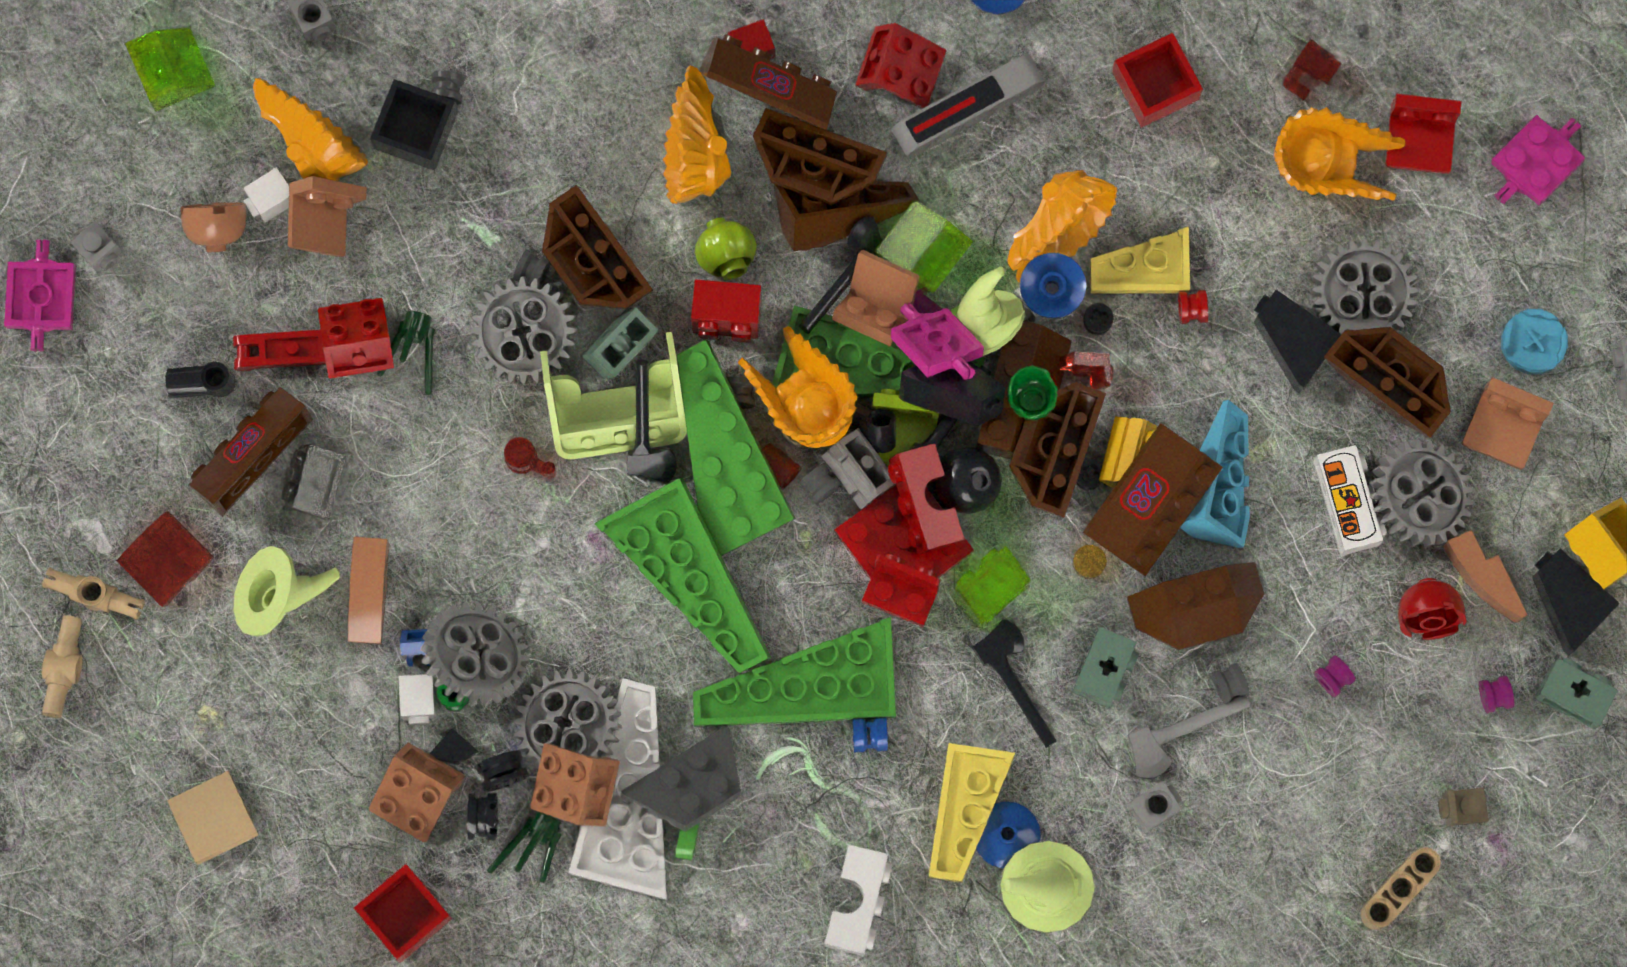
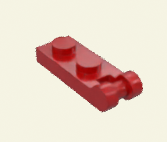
(279, 350)

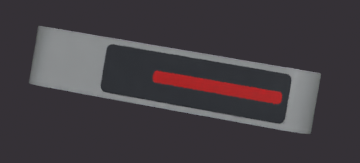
(968, 105)

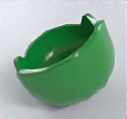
(1032, 393)

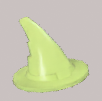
(990, 314)
(271, 589)
(1047, 886)

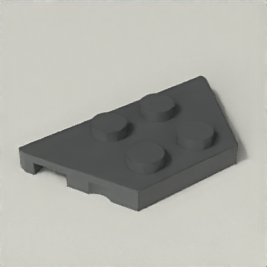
(691, 783)

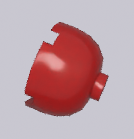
(1431, 609)

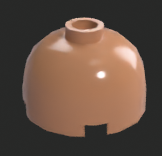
(214, 224)

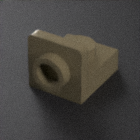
(1463, 807)

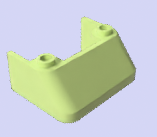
(606, 419)

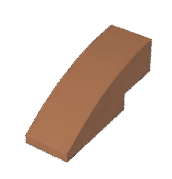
(1485, 576)
(367, 590)

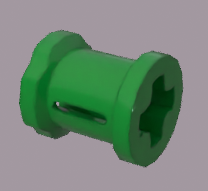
(445, 701)

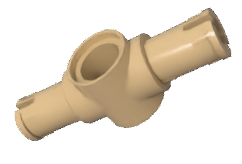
(78, 586)
(62, 666)

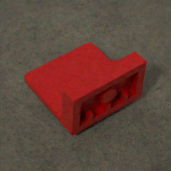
(901, 64)
(1427, 130)
(355, 338)
(901, 589)

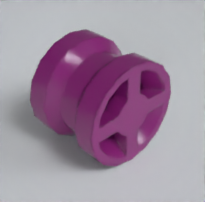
(1334, 676)
(1496, 694)

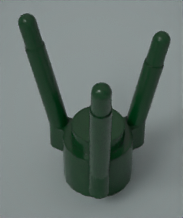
(415, 329)
(542, 829)

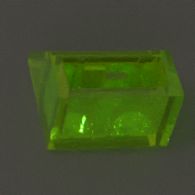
(169, 66)
(924, 245)
(991, 587)

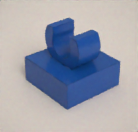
(411, 644)

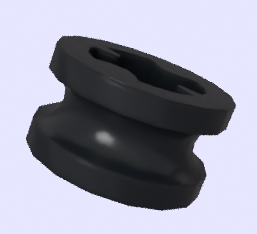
(1094, 328)
(1093, 483)

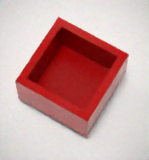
(1157, 80)
(726, 310)
(402, 913)

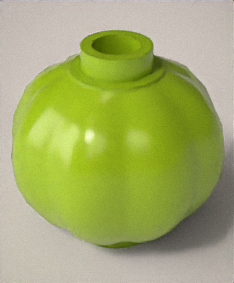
(725, 248)

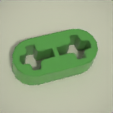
(687, 843)

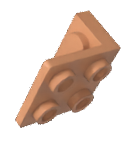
(320, 214)
(876, 297)
(1506, 423)
(574, 786)
(415, 791)

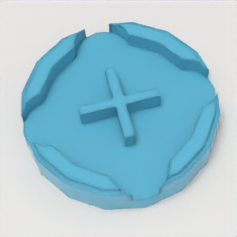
(1534, 341)

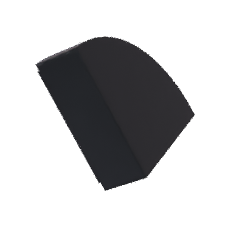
(453, 748)

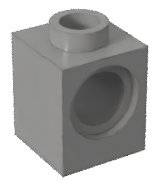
(313, 31)
(1149, 820)

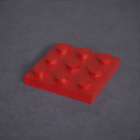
(884, 530)

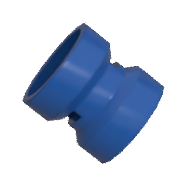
(878, 735)

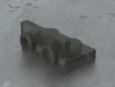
(313, 481)

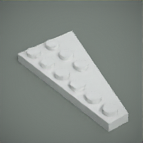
(632, 844)

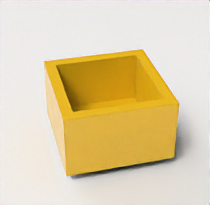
(1603, 542)

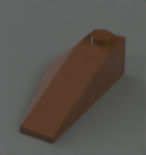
(816, 224)

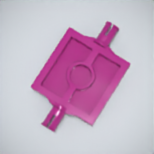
(1537, 160)
(40, 295)
(937, 342)

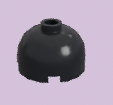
(969, 481)

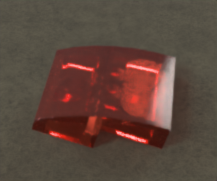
(165, 558)

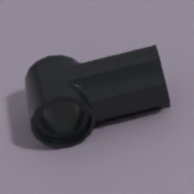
(197, 381)
(876, 426)

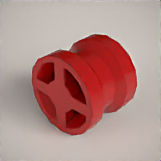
(1193, 307)

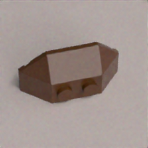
(814, 159)
(589, 255)
(1393, 376)
(1054, 448)
(1198, 606)

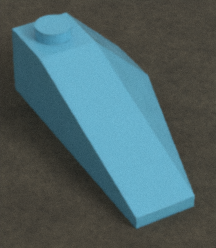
(1221, 510)

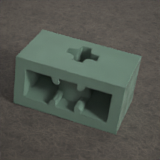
(620, 343)
(1091, 682)
(1559, 693)

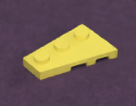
(1146, 268)

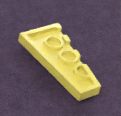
(966, 802)

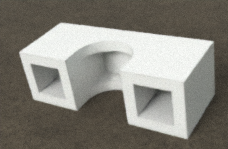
(853, 930)

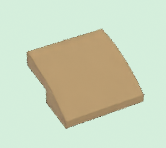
(212, 817)

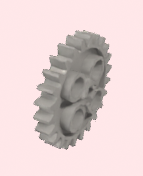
(1334, 289)
(552, 322)
(1439, 518)
(475, 654)
(540, 716)

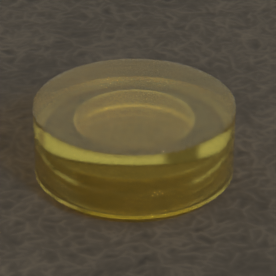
(1089, 561)

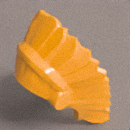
(310, 139)
(694, 149)
(1321, 151)
(1066, 219)
(813, 402)

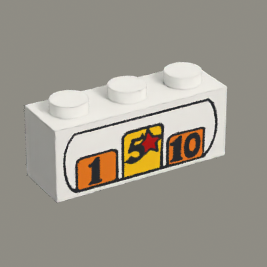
(1349, 500)

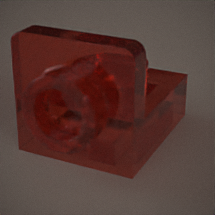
(1089, 364)

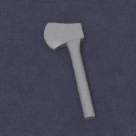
(1146, 743)

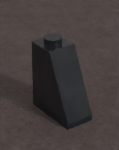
(1293, 337)
(951, 395)
(1571, 599)

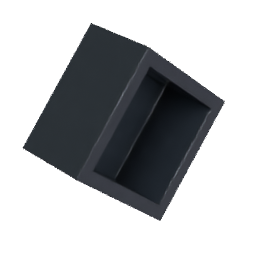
(414, 124)

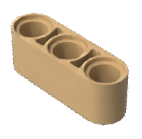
(1412, 877)

